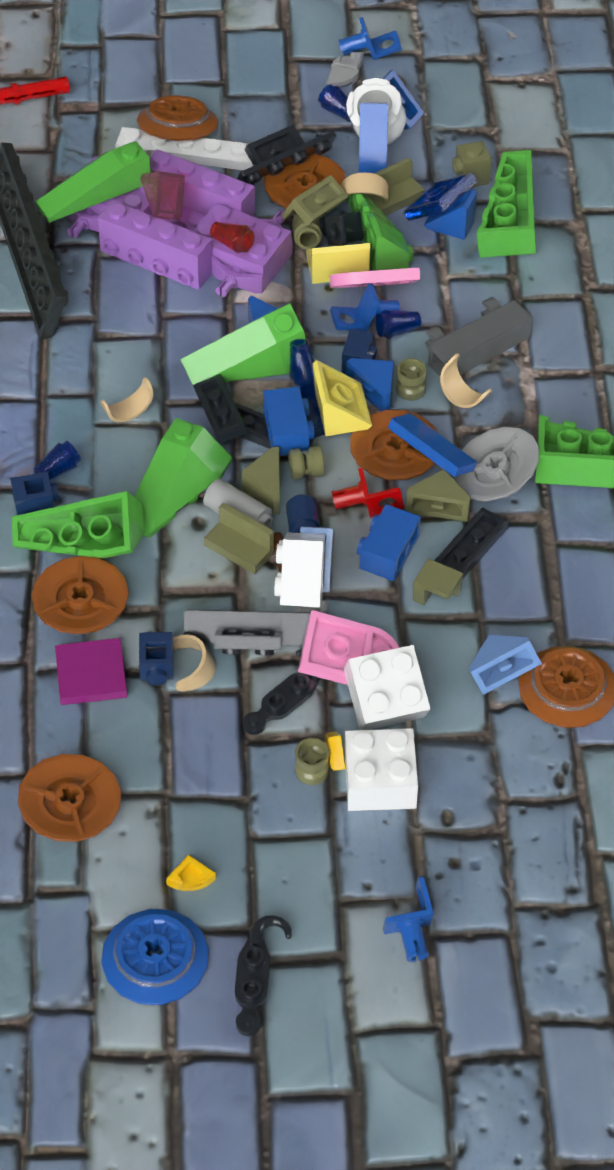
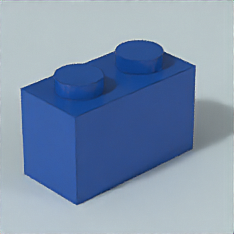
(286, 419)
(389, 542)

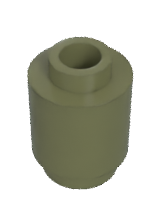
(306, 236)

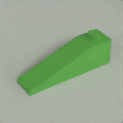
(98, 181)
(84, 528)

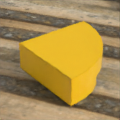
(334, 744)
(190, 875)

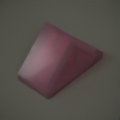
(164, 193)

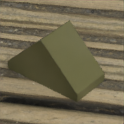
(262, 480)
(438, 497)

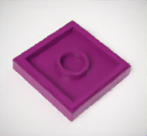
(90, 671)

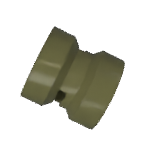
(411, 379)
(313, 462)
(311, 761)

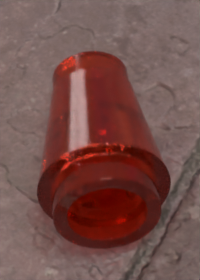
(234, 236)

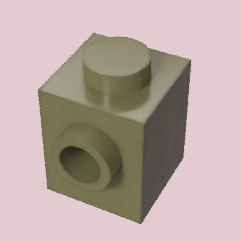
(473, 159)

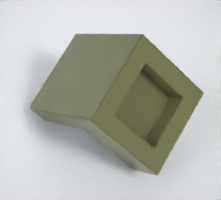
(438, 580)

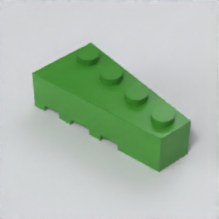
(510, 213)
(574, 455)

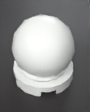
(378, 91)

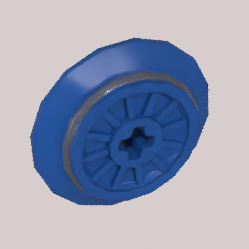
(155, 977)

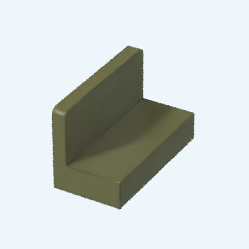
(402, 187)
(317, 201)
(241, 539)

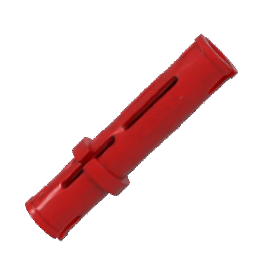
(34, 90)

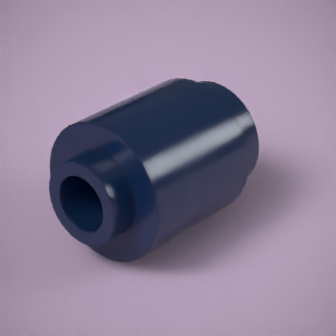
(302, 511)

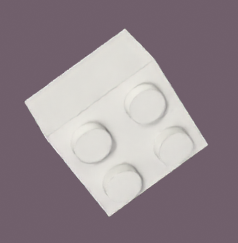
(302, 569)
(386, 688)
(380, 769)

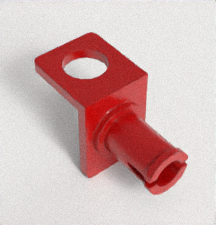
(359, 494)

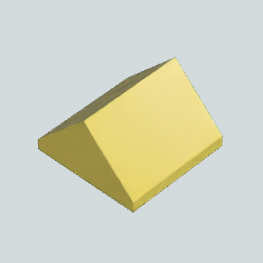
(337, 260)
(339, 401)

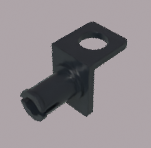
(343, 228)

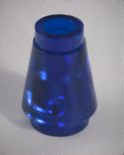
(334, 101)
(395, 323)
(301, 363)
(59, 460)

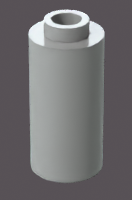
(223, 492)

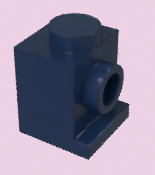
(358, 345)
(33, 493)
(156, 663)

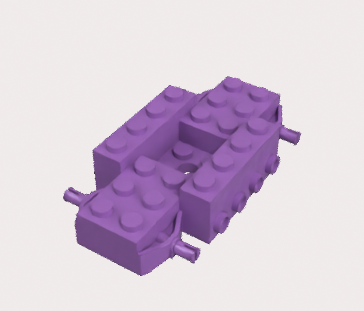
(184, 246)

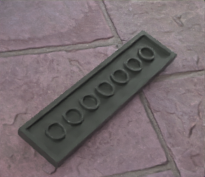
(29, 246)

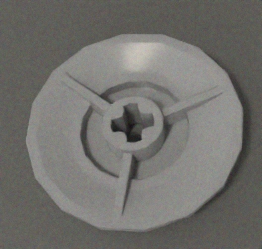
(504, 463)

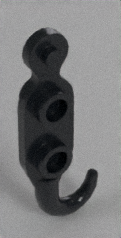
(281, 701)
(253, 974)

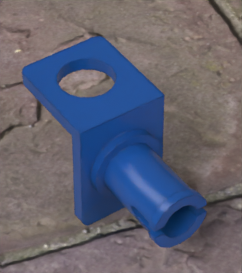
(363, 40)
(365, 312)
(410, 924)

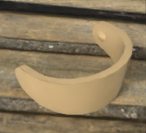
(367, 184)
(456, 389)
(131, 406)
(206, 668)

